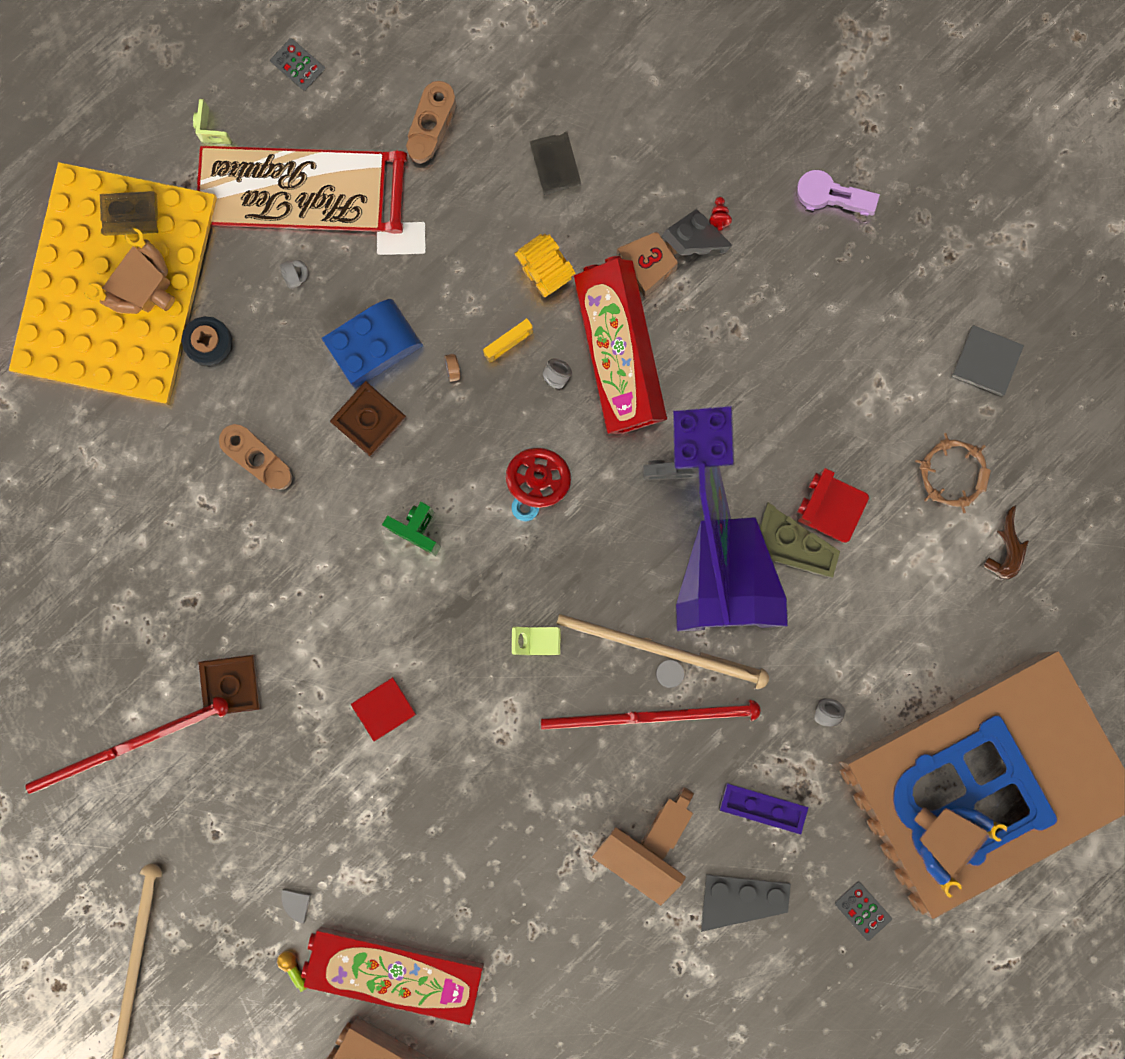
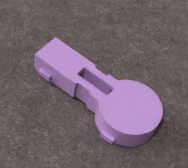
(815, 188)

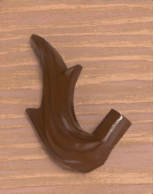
(1015, 550)

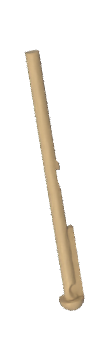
(703, 660)
(150, 872)

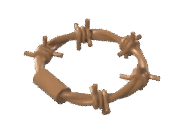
(983, 476)

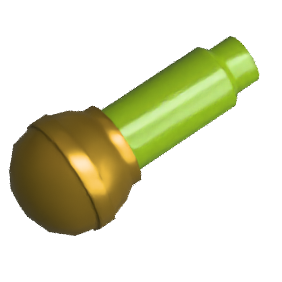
(287, 962)

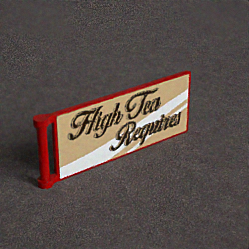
(301, 188)

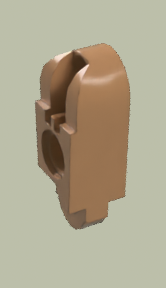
(424, 142)
(272, 471)
(668, 825)

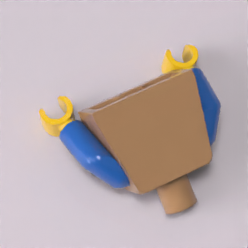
(953, 841)

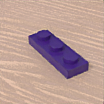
(763, 808)

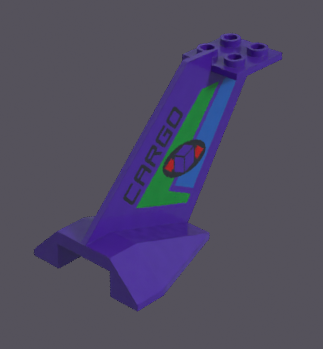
(730, 567)

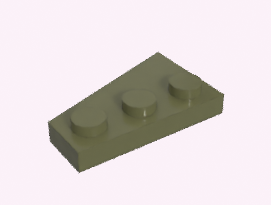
(795, 545)

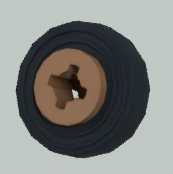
(213, 348)

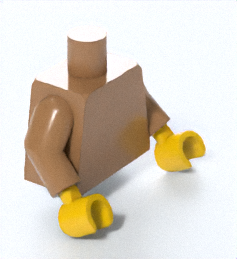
(137, 281)

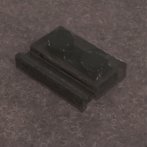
(555, 163)
(127, 210)

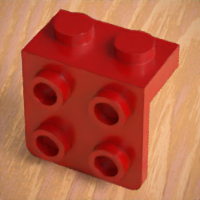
(832, 506)

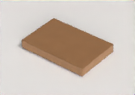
(638, 866)

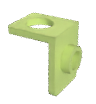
(200, 122)
(536, 640)

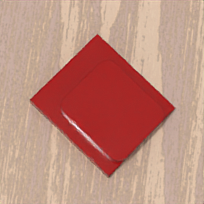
(383, 709)

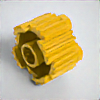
(545, 264)

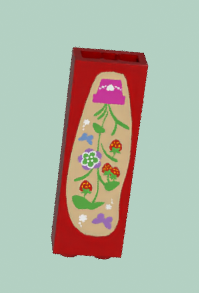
(620, 346)
(392, 975)

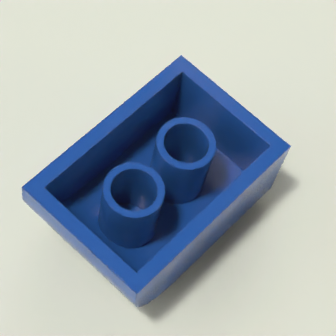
(372, 342)

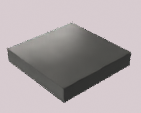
(987, 360)

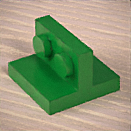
(418, 519)

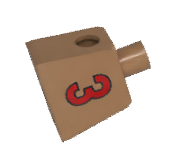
(651, 259)

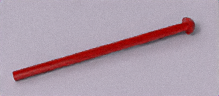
(219, 706)
(752, 710)

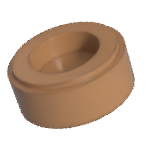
(452, 367)

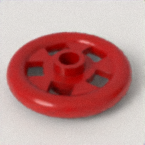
(535, 497)

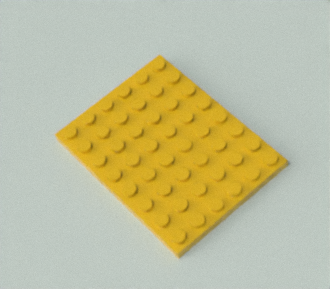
(79, 338)

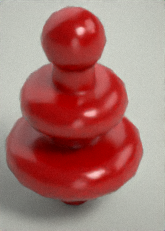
(720, 215)

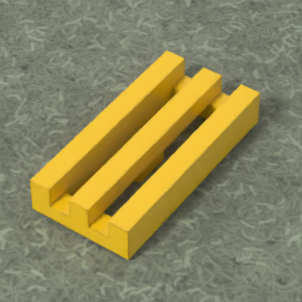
(508, 340)

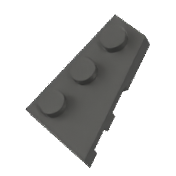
(741, 900)

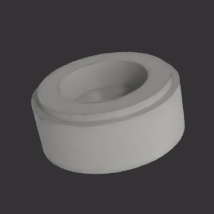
(670, 673)

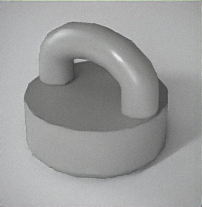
(290, 275)
(557, 373)
(829, 712)

